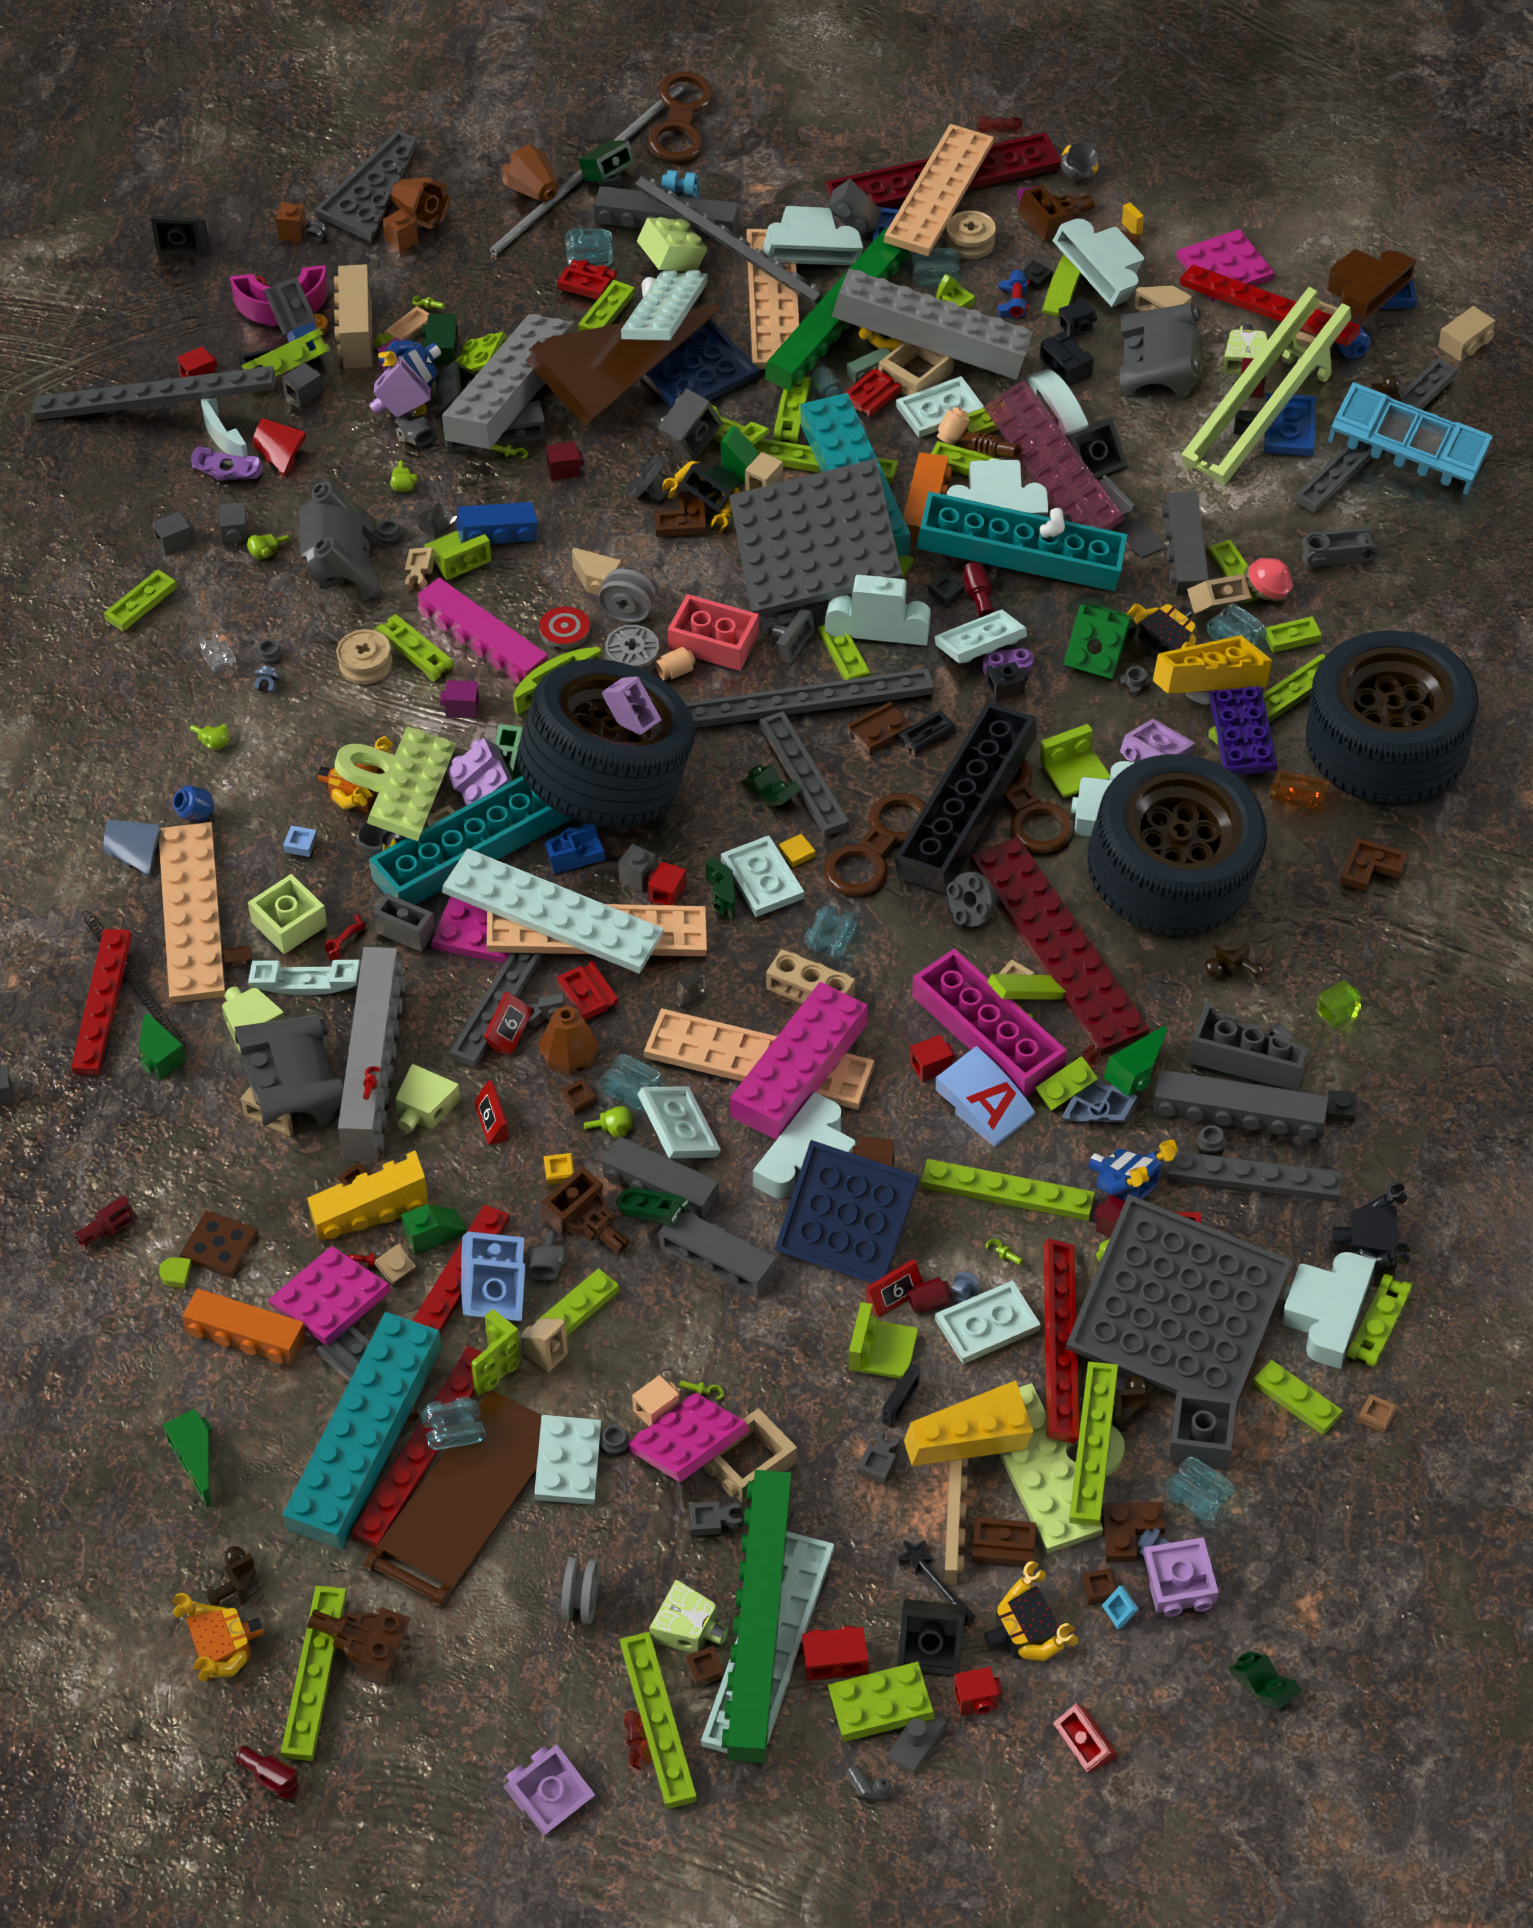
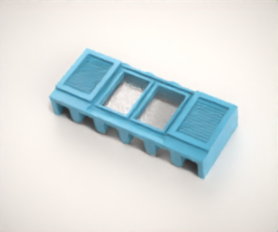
(1411, 435)

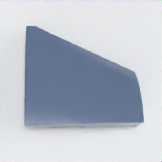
(132, 843)
(1100, 1104)

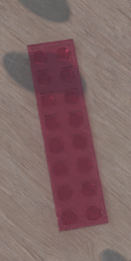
(1052, 458)

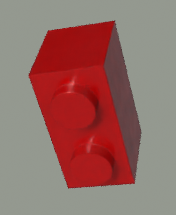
(834, 1653)

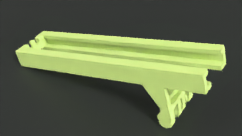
(1281, 340)

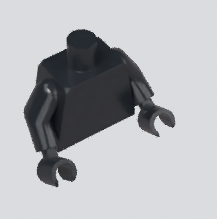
(1374, 1230)

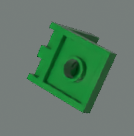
(1102, 624)

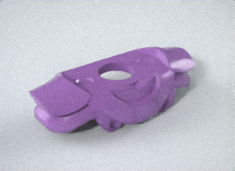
(209, 462)

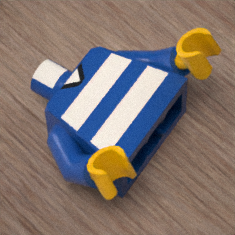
(417, 358)
(1130, 1172)

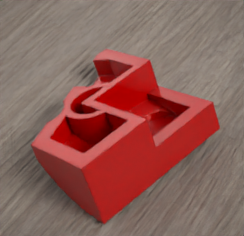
(278, 444)

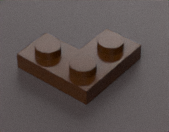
(685, 521)
(1369, 858)
(1125, 1521)

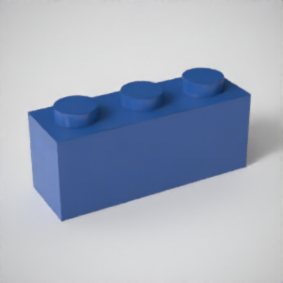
(498, 522)

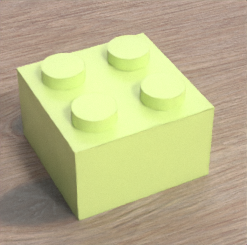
(672, 244)
(287, 914)

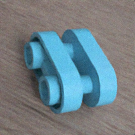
(687, 187)

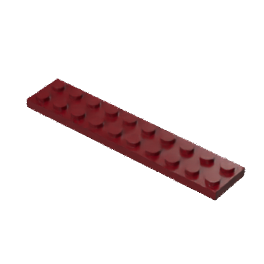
(1003, 163)
(1060, 946)

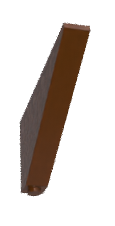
(598, 366)

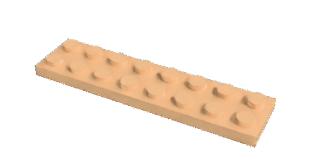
(938, 190)
(771, 307)
(191, 913)
(682, 933)
(735, 1051)

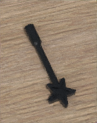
(918, 1558)

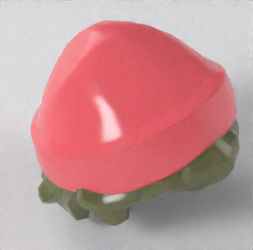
(1269, 579)

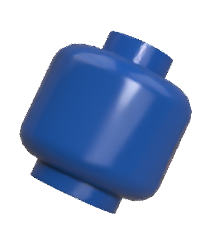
(1358, 346)
(193, 804)

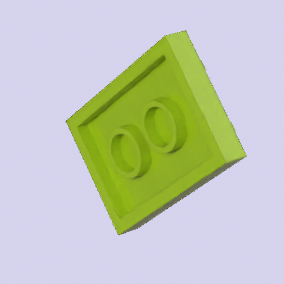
(880, 1701)

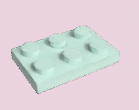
(928, 407)
(980, 636)
(762, 876)
(679, 1122)
(987, 1322)
(567, 1460)

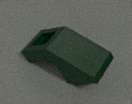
(768, 785)
(722, 893)
(1262, 1681)

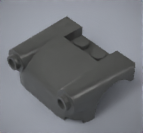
(1162, 349)
(337, 539)
(290, 1068)

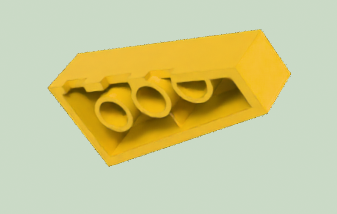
(1212, 667)
(369, 1199)
(973, 1428)

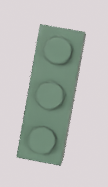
(860, 367)

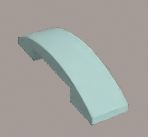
(1059, 399)
(230, 441)
(304, 980)

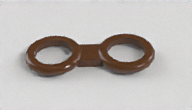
(680, 117)
(1025, 804)
(873, 847)

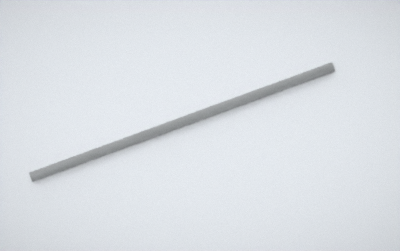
(578, 177)

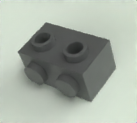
(854, 208)
(403, 922)

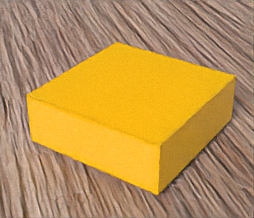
(1132, 219)
(796, 850)
(558, 1168)

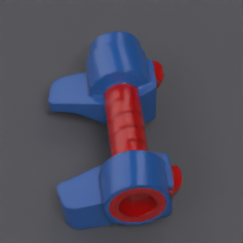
(1017, 287)

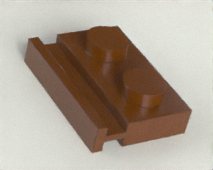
(878, 728)
(1003, 1541)

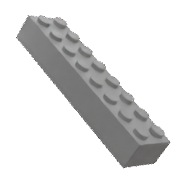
(932, 323)
(501, 386)
(370, 1046)

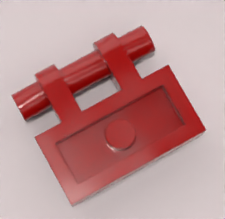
(586, 279)

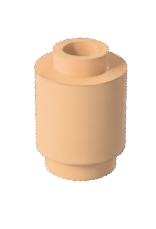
(953, 425)
(675, 663)

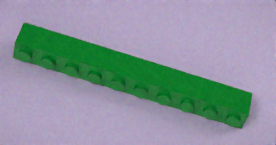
(819, 328)
(758, 1617)

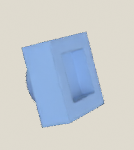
(300, 841)

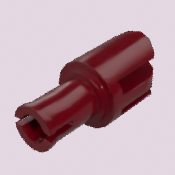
(978, 587)
(107, 1222)
(269, 1772)

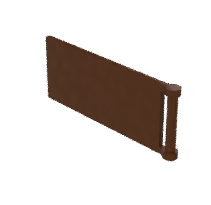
(462, 1500)

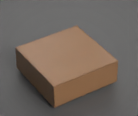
(1377, 1413)

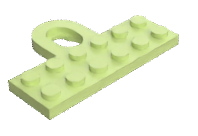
(409, 779)
(1046, 1479)

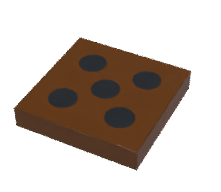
(219, 1244)

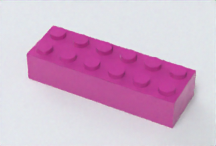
(979, 1017)
(798, 1060)

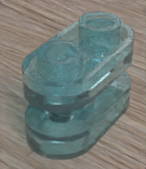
(589, 245)
(932, 268)
(1235, 622)
(824, 922)
(627, 1079)
(459, 1411)
(1199, 1488)

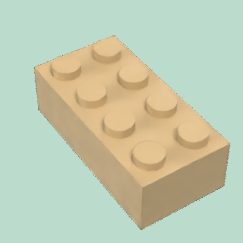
(353, 316)

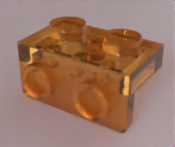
(1299, 789)

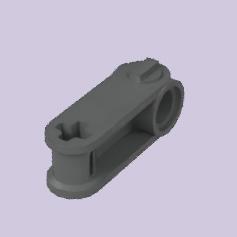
(1338, 547)

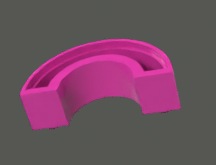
(252, 301)

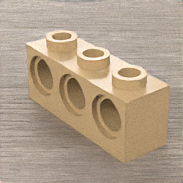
(797, 977)

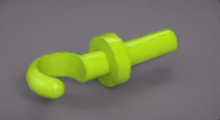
(428, 302)
(508, 451)
(1004, 1252)
(701, 1389)

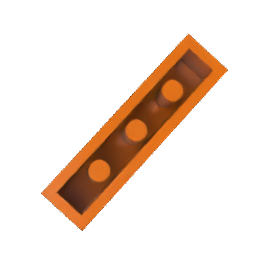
(929, 475)
(244, 1327)

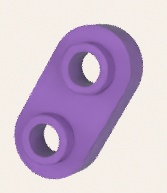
(1021, 656)

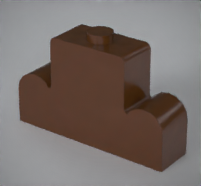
(1369, 282)

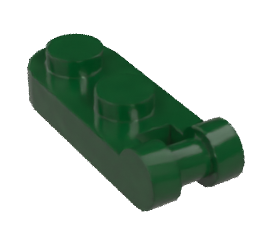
(652, 1205)

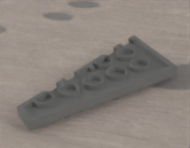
(366, 194)

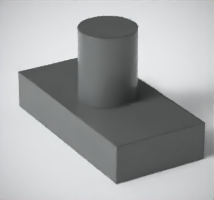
(794, 637)
(915, 1743)

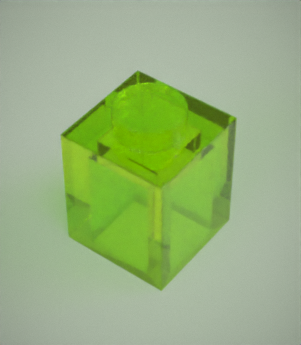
(1339, 1004)

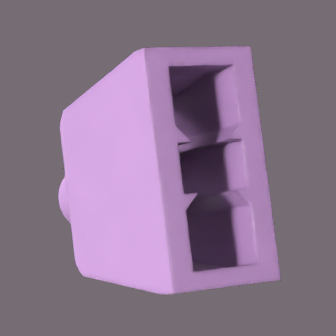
(399, 390)
(628, 701)

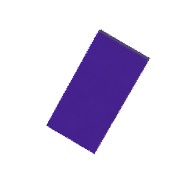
(1243, 730)

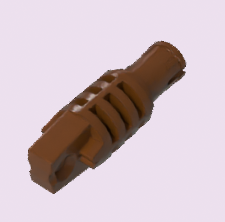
(990, 445)

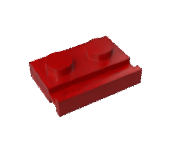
(873, 392)
(587, 990)

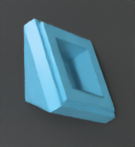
(1120, 1607)

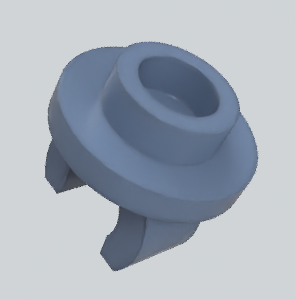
(266, 674)
(966, 1285)
(1150, 1539)

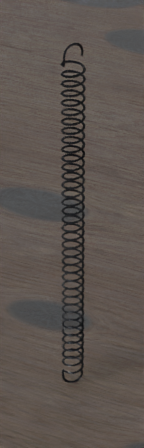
(133, 986)

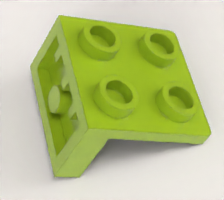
(479, 351)
(457, 558)
(1070, 758)
(880, 1346)
(499, 1357)

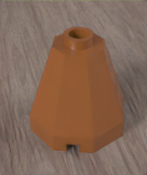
(530, 174)
(422, 199)
(568, 1042)

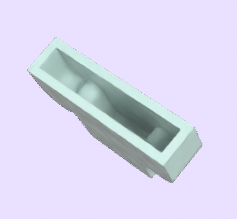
(810, 237)
(1102, 258)
(999, 484)
(879, 613)
(1090, 797)
(782, 1163)
(1328, 1305)

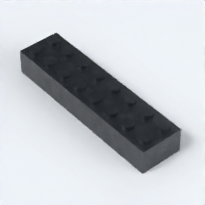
(966, 797)

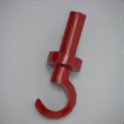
(370, 1081)
(364, 1259)

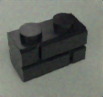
(1066, 358)

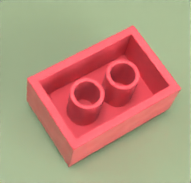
(714, 631)

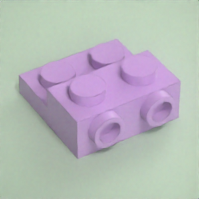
(1152, 740)
(479, 771)
(1181, 1576)
(548, 1788)

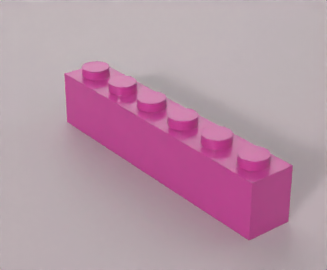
(479, 630)

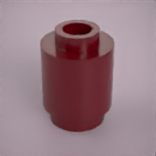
(929, 1295)

